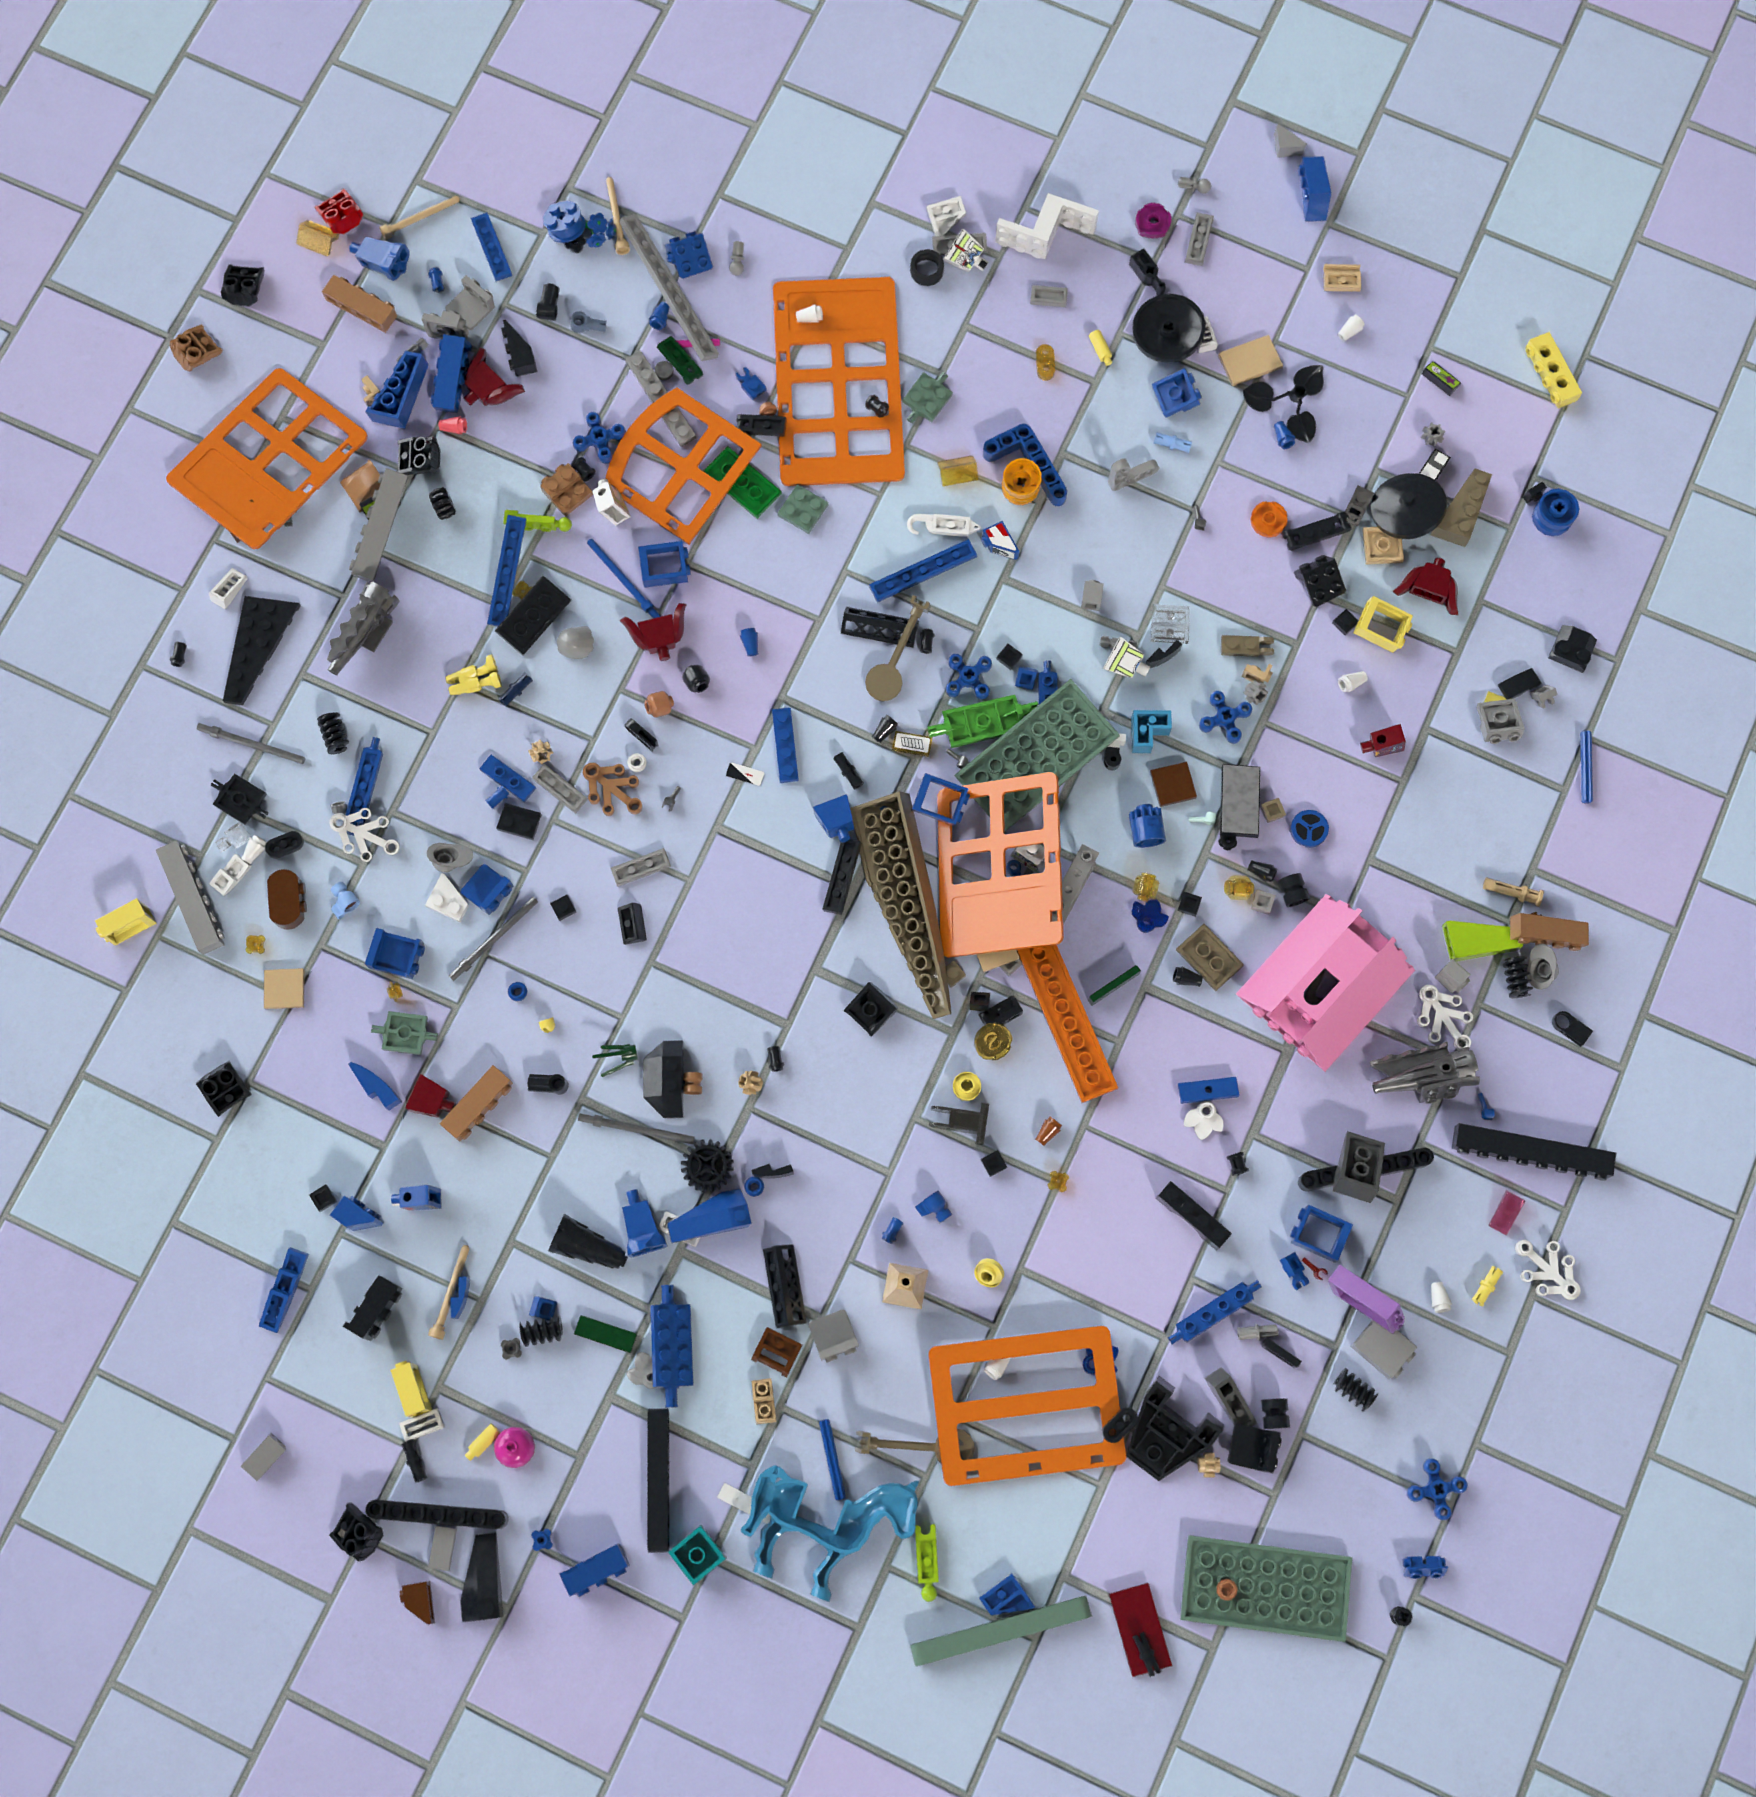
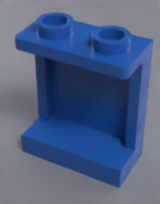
(394, 954)

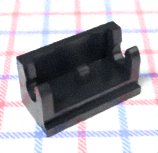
(1002, 1012)

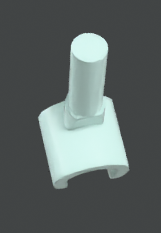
(1209, 819)

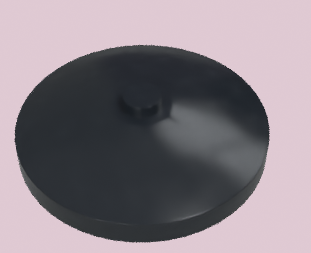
(1168, 328)
(1408, 506)

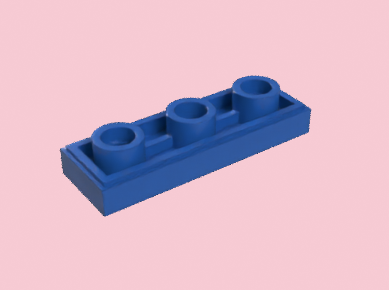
(1220, 1089)

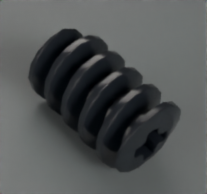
(331, 733)
(1517, 979)
(541, 1331)
(1353, 1388)

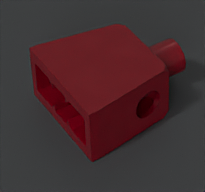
(429, 1098)

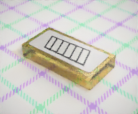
(912, 743)

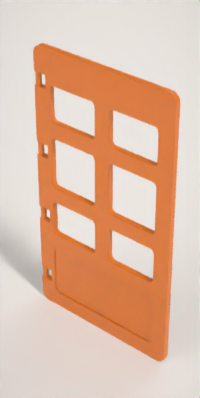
(852, 313)

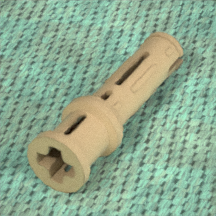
(1522, 893)

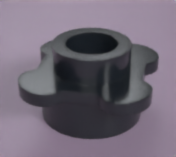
(576, 248)

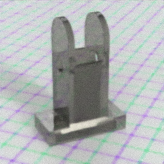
(964, 1121)

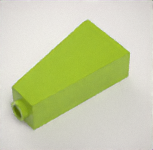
(1477, 940)

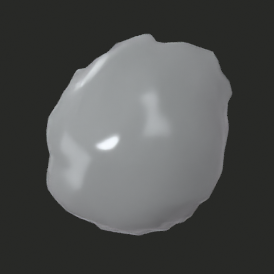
(575, 642)

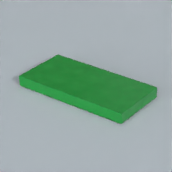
(751, 488)

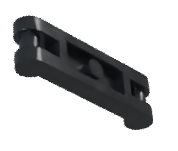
(1317, 531)

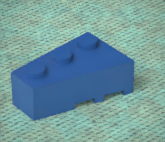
(1315, 188)
(594, 1571)

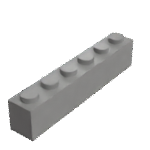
(379, 525)
(190, 897)

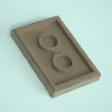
(1209, 957)

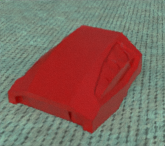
(340, 212)

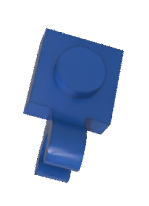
(1294, 1267)

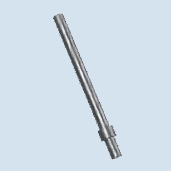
(217, 732)
(466, 964)
(599, 1121)

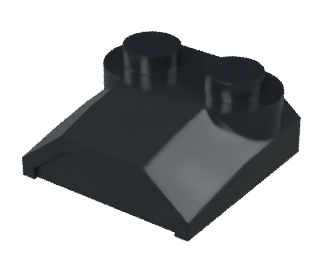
(1573, 648)
(871, 1008)

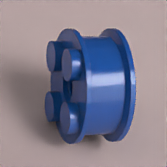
(564, 221)

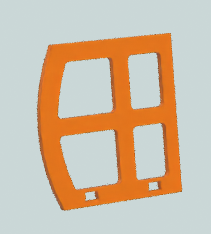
(686, 467)

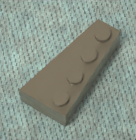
(1464, 510)

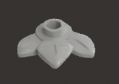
(642, 1370)

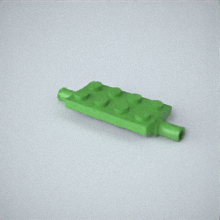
(980, 720)

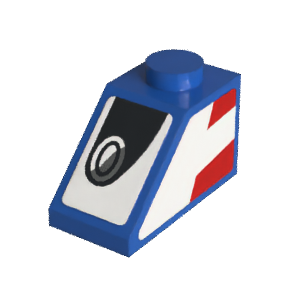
(1000, 541)

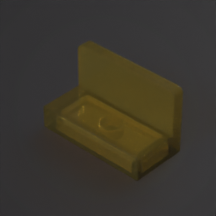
(316, 237)
(958, 470)

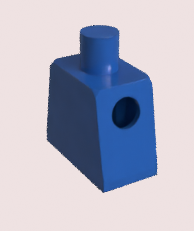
(835, 817)

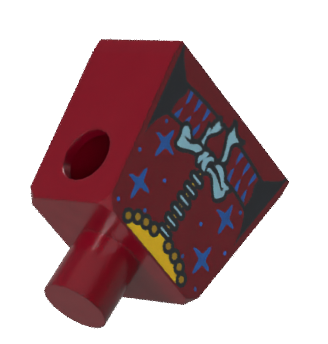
(1392, 740)

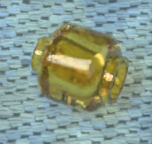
(1145, 887)
(1238, 887)

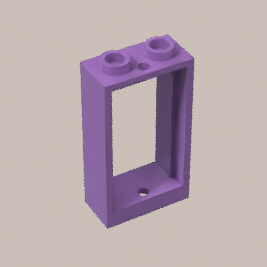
(1366, 1299)

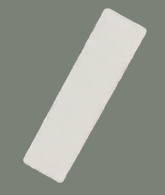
(738, 1499)

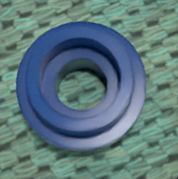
(514, 986)
(754, 1193)

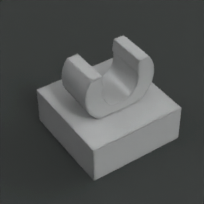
(1544, 693)

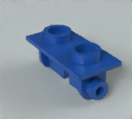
(1434, 1567)

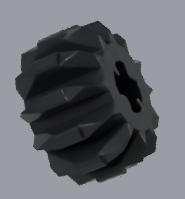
(442, 503)

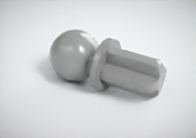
(1188, 183)
(736, 266)

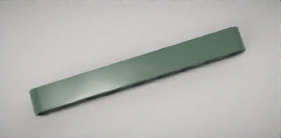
(1000, 1630)

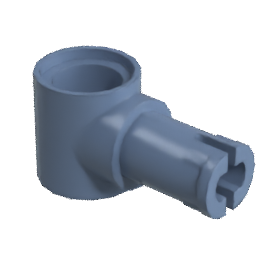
(588, 323)

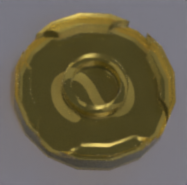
(993, 1041)

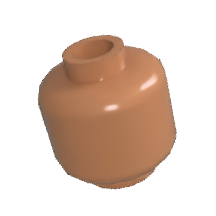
(658, 704)

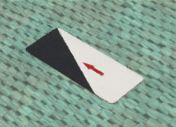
(745, 774)

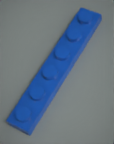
(506, 570)
(922, 570)

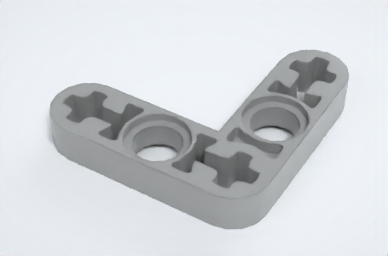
(1122, 475)

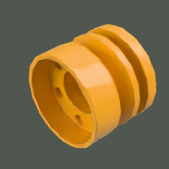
(1023, 472)

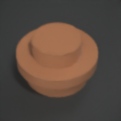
(768, 409)
(1226, 1589)

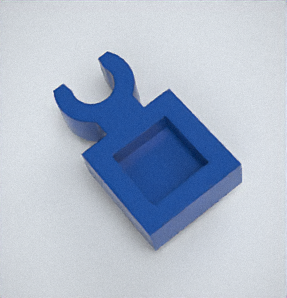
(752, 385)

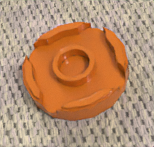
(1269, 519)

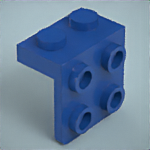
(690, 254)
(487, 889)

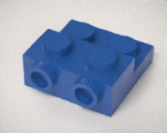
(1177, 393)

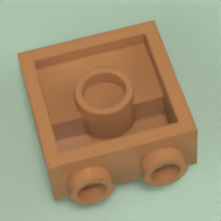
(565, 489)

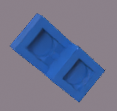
(458, 1303)

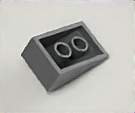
(1359, 1167)

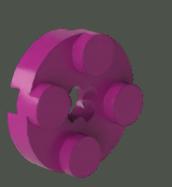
(1151, 230)

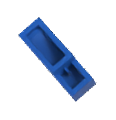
(375, 1086)

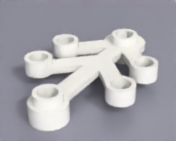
(361, 833)
(1443, 1015)
(1551, 1271)

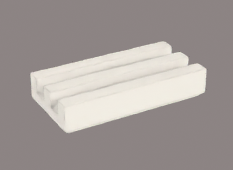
(438, 1419)

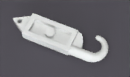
(945, 524)

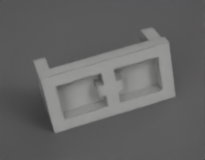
(263, 1457)

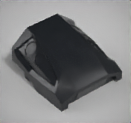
(242, 285)
(418, 455)
(223, 1088)
(356, 1533)

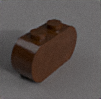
(286, 899)

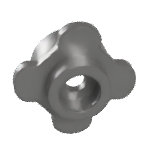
(516, 1352)

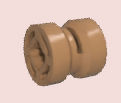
(692, 1083)

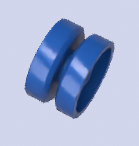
(1555, 512)

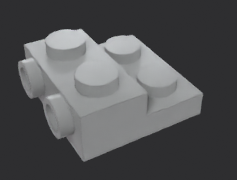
(449, 324)
(1500, 721)

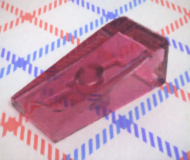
(1506, 1212)

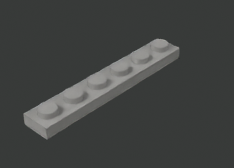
(654, 390)

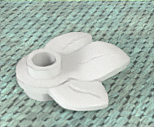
(1203, 1123)

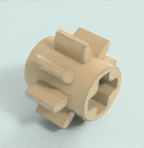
(540, 751)
(750, 1082)
(1208, 1464)

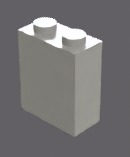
(1384, 1350)

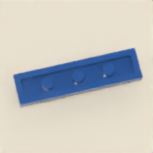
(491, 247)
(785, 745)

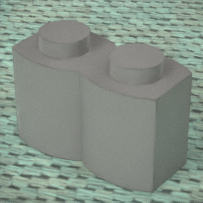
(1453, 976)

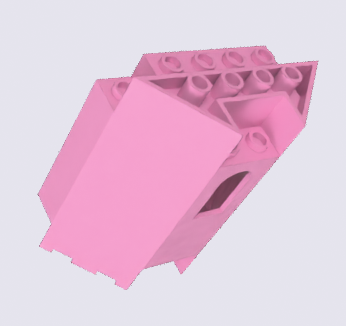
(1354, 953)

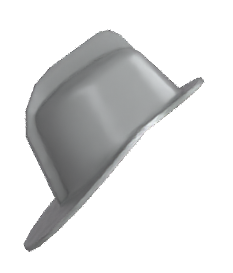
(449, 856)
(1542, 966)

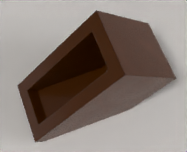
(418, 1600)

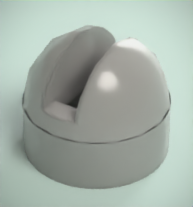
(339, 807)

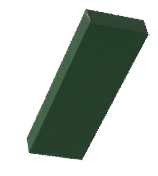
(1114, 985)
(605, 1334)

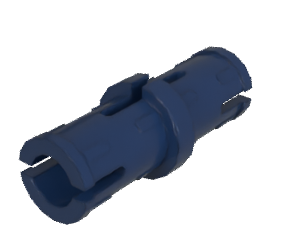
(515, 689)

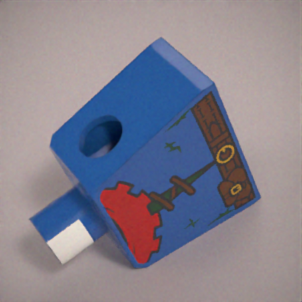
(417, 1198)

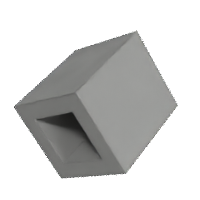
(1092, 595)

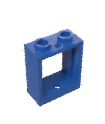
(668, 578)
(963, 799)
(1345, 1228)

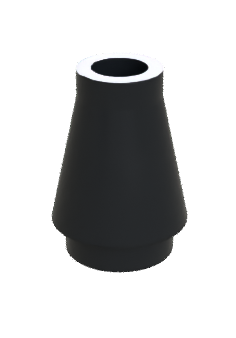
(884, 729)
(1262, 870)
(1184, 976)

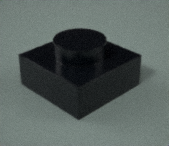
(1535, 493)
(1345, 622)
(1009, 656)
(1189, 904)
(563, 907)
(979, 1001)
(993, 1163)
(323, 1198)

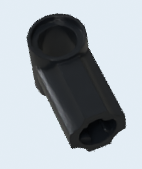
(547, 306)
(545, 1083)

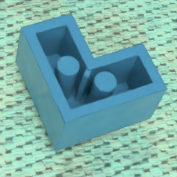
(1145, 725)

